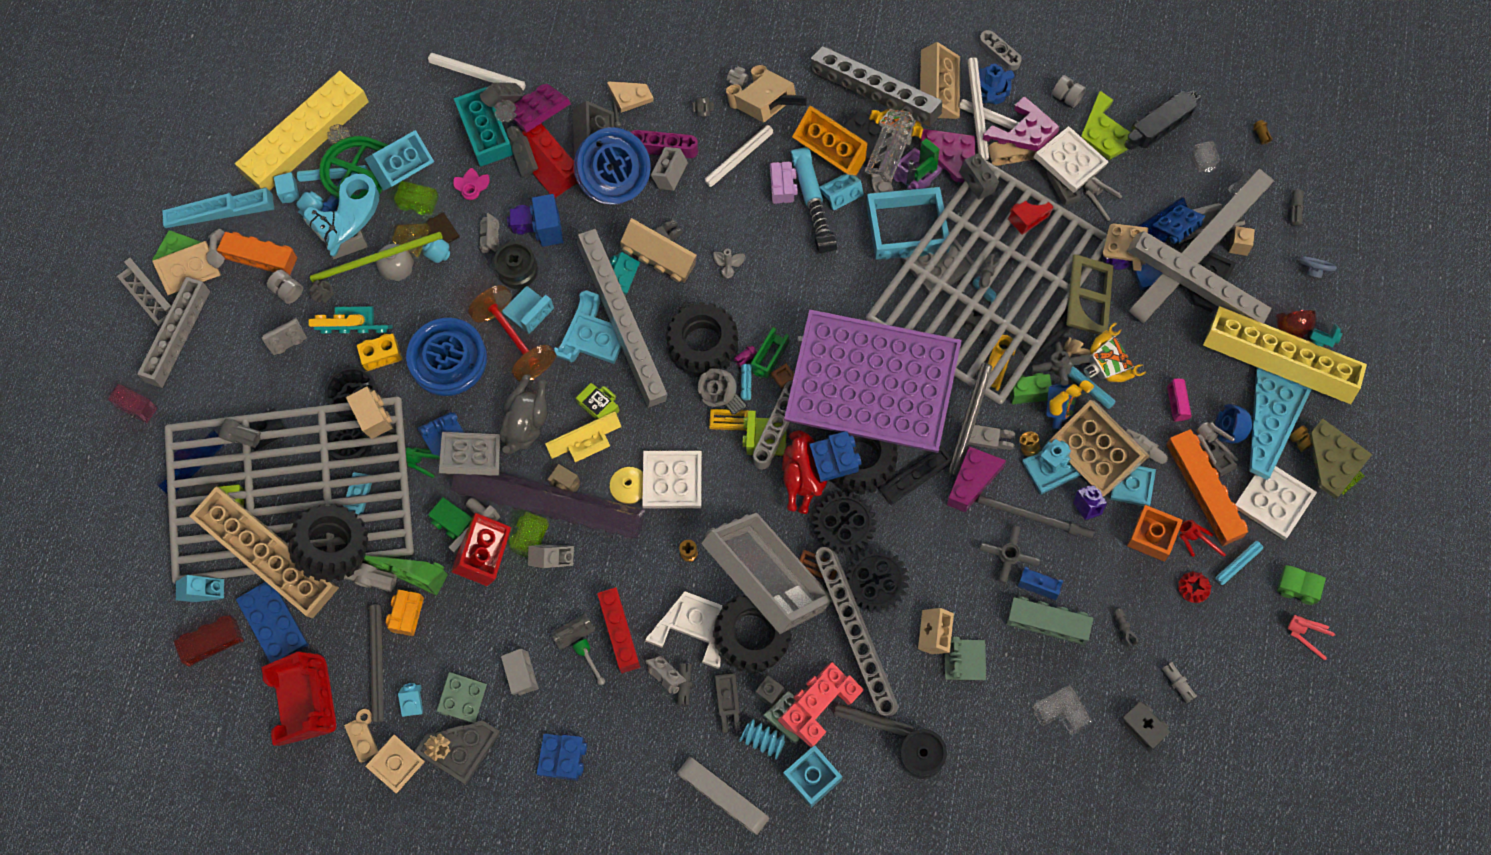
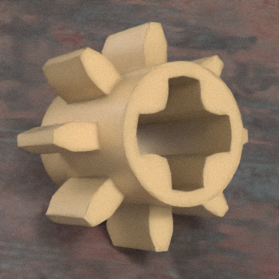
(437, 747)

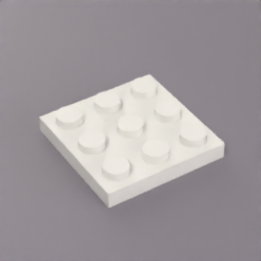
(1071, 159)
(672, 479)
(1275, 501)

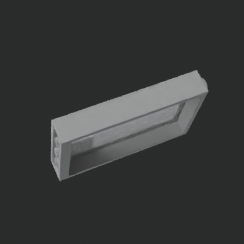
(767, 571)

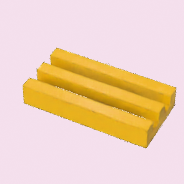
(722, 426)

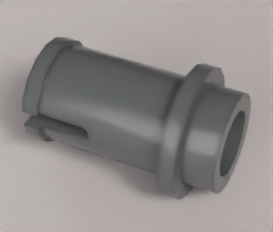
(206, 488)

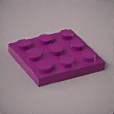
(538, 107)

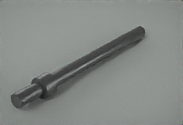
(1073, 528)

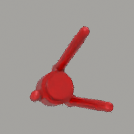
(1191, 531)

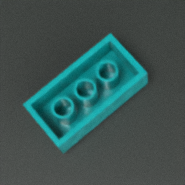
(483, 128)

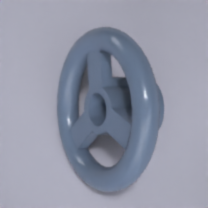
(1317, 266)

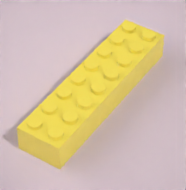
(302, 131)
(1285, 355)

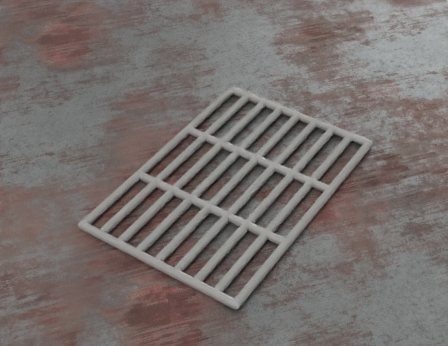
(972, 304)
(326, 484)

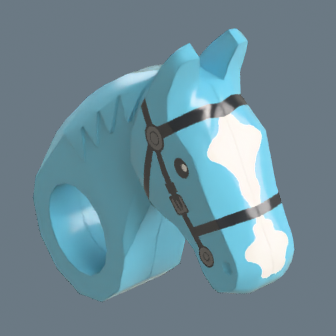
(351, 216)

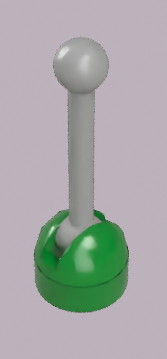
(582, 649)

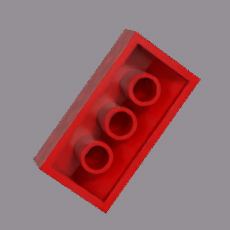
(554, 164)

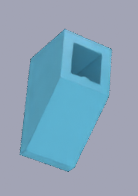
(199, 589)

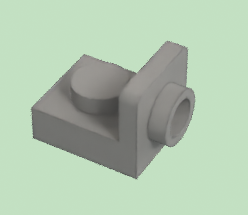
(879, 186)

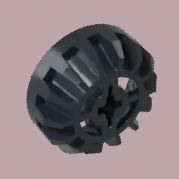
(346, 382)

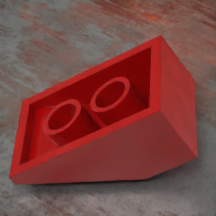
(481, 550)

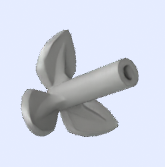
(728, 260)

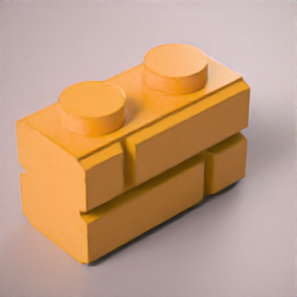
(405, 612)

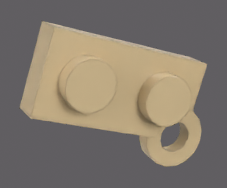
(361, 737)

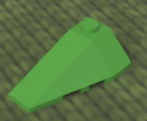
(417, 573)

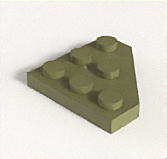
(1336, 458)

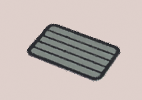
(736, 404)

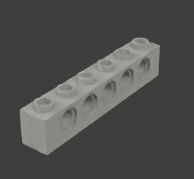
(174, 332)

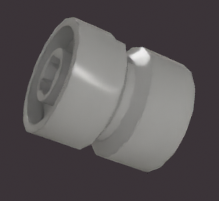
(1068, 91)
(284, 286)

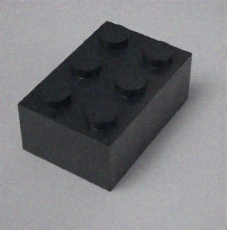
(869, 132)

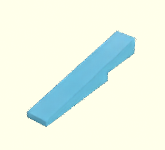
(219, 207)

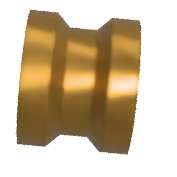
(1029, 443)

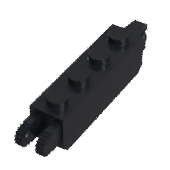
(1162, 120)

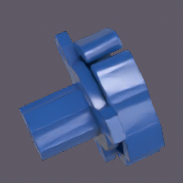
(993, 81)

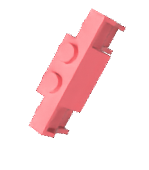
(814, 699)

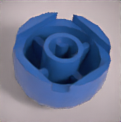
(1235, 422)

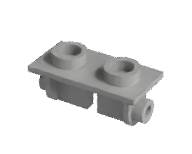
(490, 227)
(663, 670)

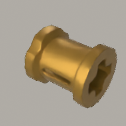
(693, 552)

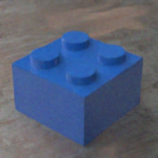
(546, 220)

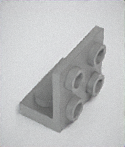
(284, 337)

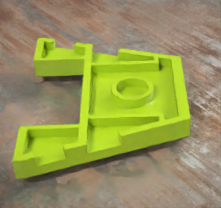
(1102, 132)

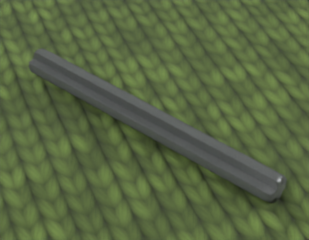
(970, 418)
(376, 663)

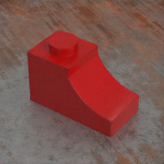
(1027, 216)

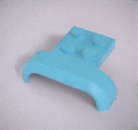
(589, 333)

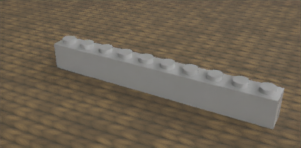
(621, 318)

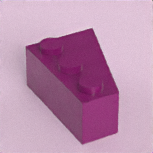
(974, 476)

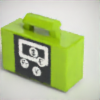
(596, 402)

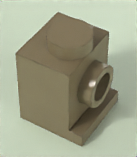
(564, 479)

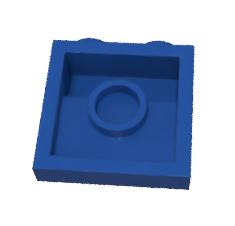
(835, 456)
(561, 757)

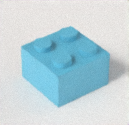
(812, 776)

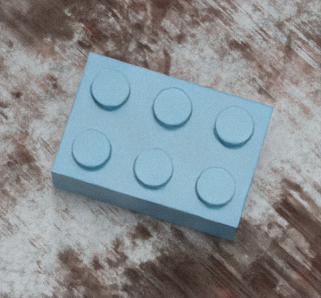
(399, 160)

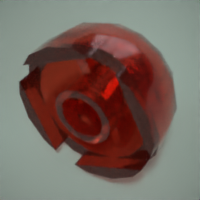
(1297, 322)

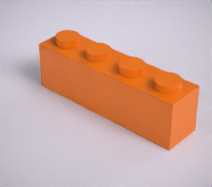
(257, 253)

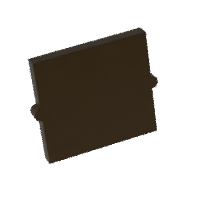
(443, 225)

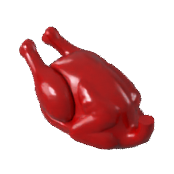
(800, 472)

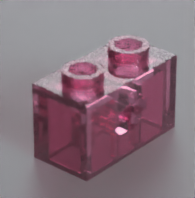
(132, 403)

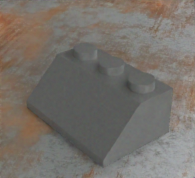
(589, 119)

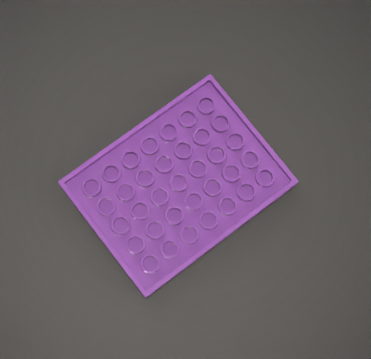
(873, 380)

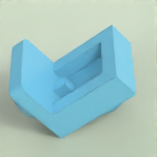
(410, 700)

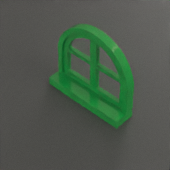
(330, 158)

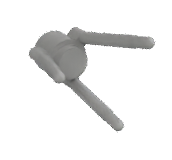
(1095, 186)
(1208, 433)

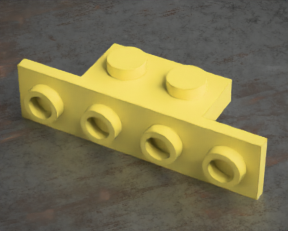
(586, 439)

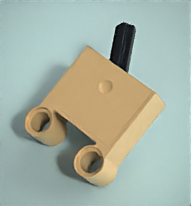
(765, 95)

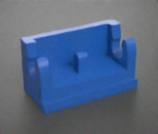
(1040, 584)

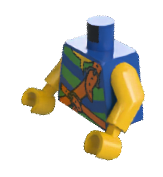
(1062, 401)

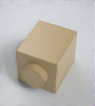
(1241, 241)

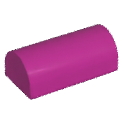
(1179, 400)

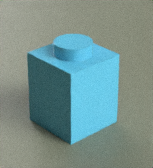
(286, 188)

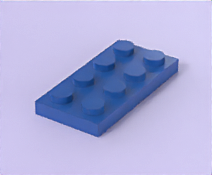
(272, 622)

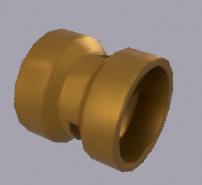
(1298, 435)

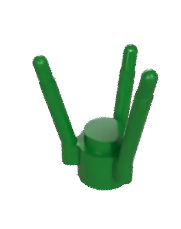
(414, 456)

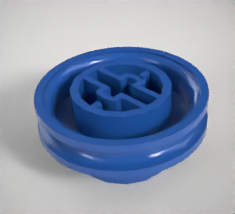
(626, 155)
(446, 356)

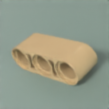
(1008, 153)

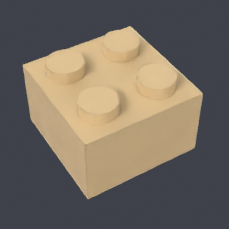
(369, 412)

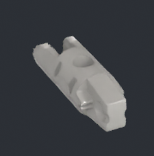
(1148, 446)

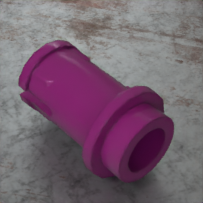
(748, 354)

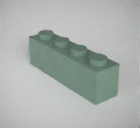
(1049, 620)

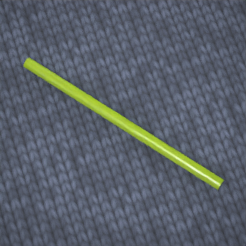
(377, 256)

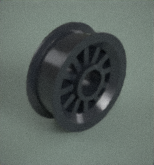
(351, 434)

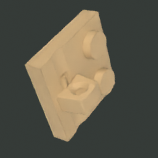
(395, 763)

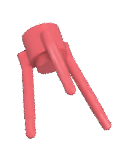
(1299, 625)

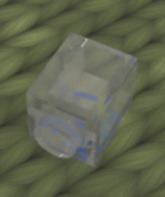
(1205, 156)

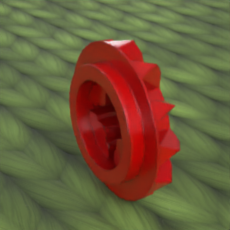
(1186, 589)

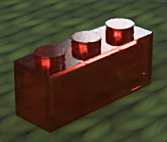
(208, 640)

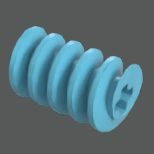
(763, 738)

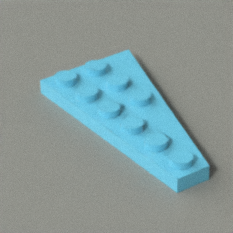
(1274, 417)

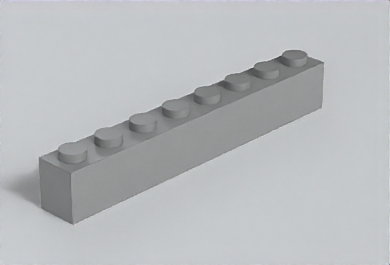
(1196, 277)

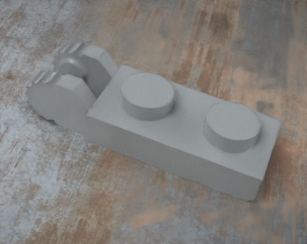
(989, 437)

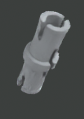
(1179, 682)

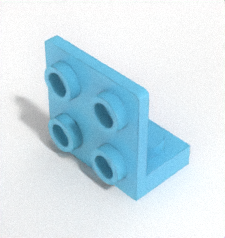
(528, 309)

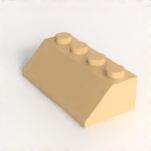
(941, 78)
(658, 251)

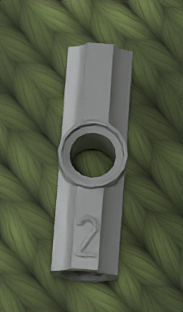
(370, 576)

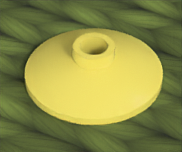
(624, 493)

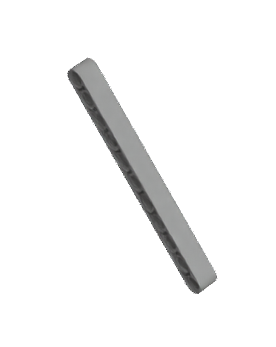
(1204, 242)

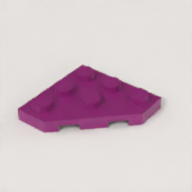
(953, 150)

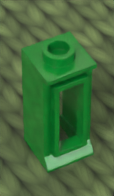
(756, 367)

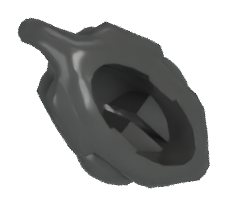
(523, 416)

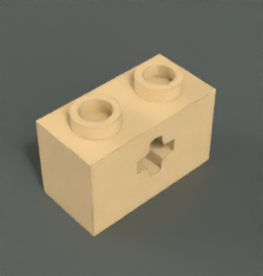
(936, 631)

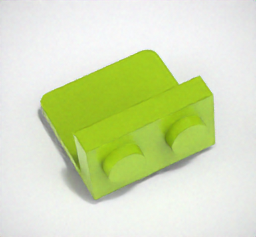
(755, 428)

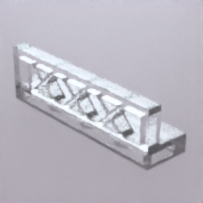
(895, 145)

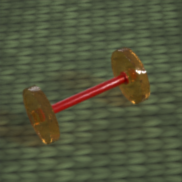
(490, 305)

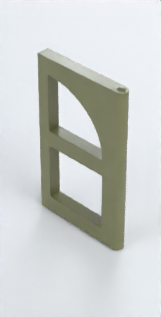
(1076, 316)

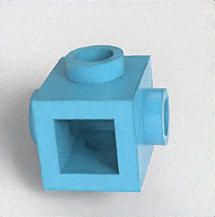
(1055, 455)

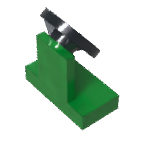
(928, 162)

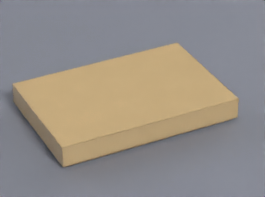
(185, 263)

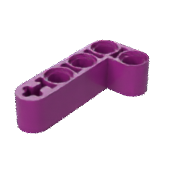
(688, 142)

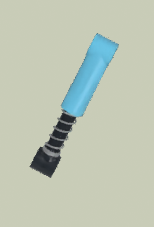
(812, 196)

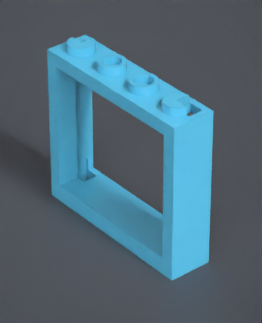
(903, 199)

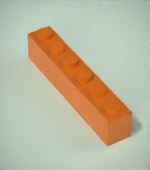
(1207, 487)

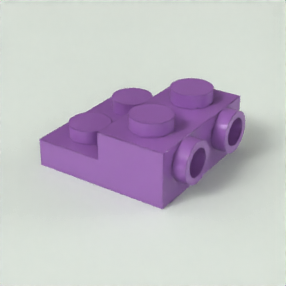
(902, 171)

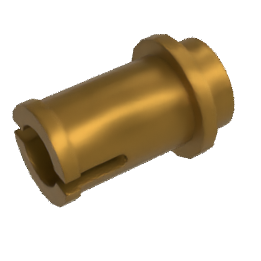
(1262, 131)

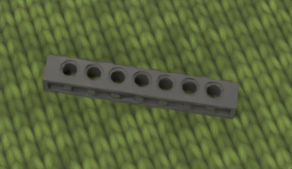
(876, 85)

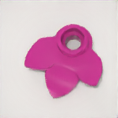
(471, 182)

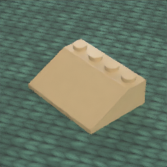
(1100, 447)

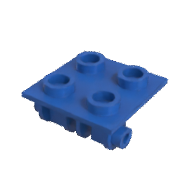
(1180, 223)
(433, 431)

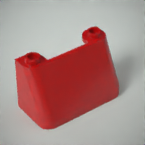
(302, 697)

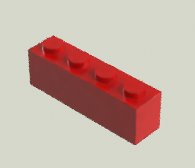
(618, 630)

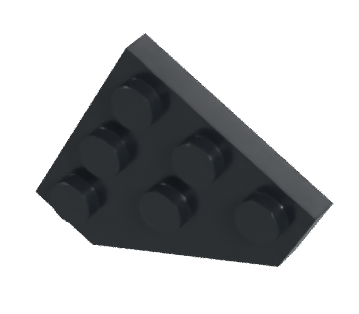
(1218, 265)

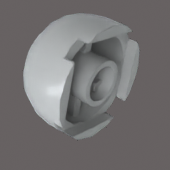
(396, 266)
(717, 387)

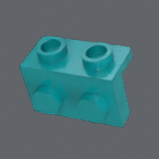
(624, 269)
(1320, 338)

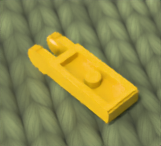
(337, 320)

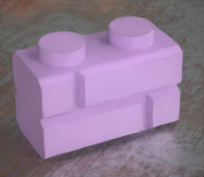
(782, 182)

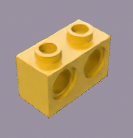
(380, 356)

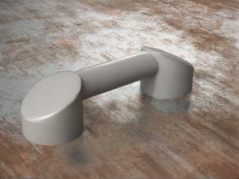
(213, 257)

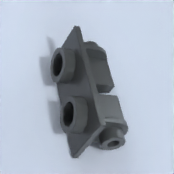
(572, 631)

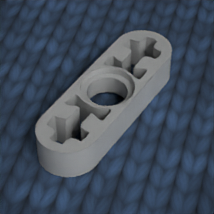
(997, 42)

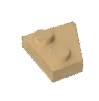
(629, 94)

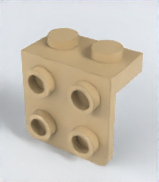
(1119, 240)

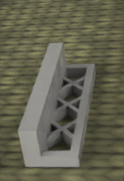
(149, 287)

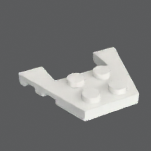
(694, 618)

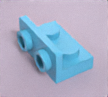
(842, 190)

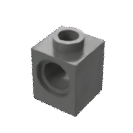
(769, 691)

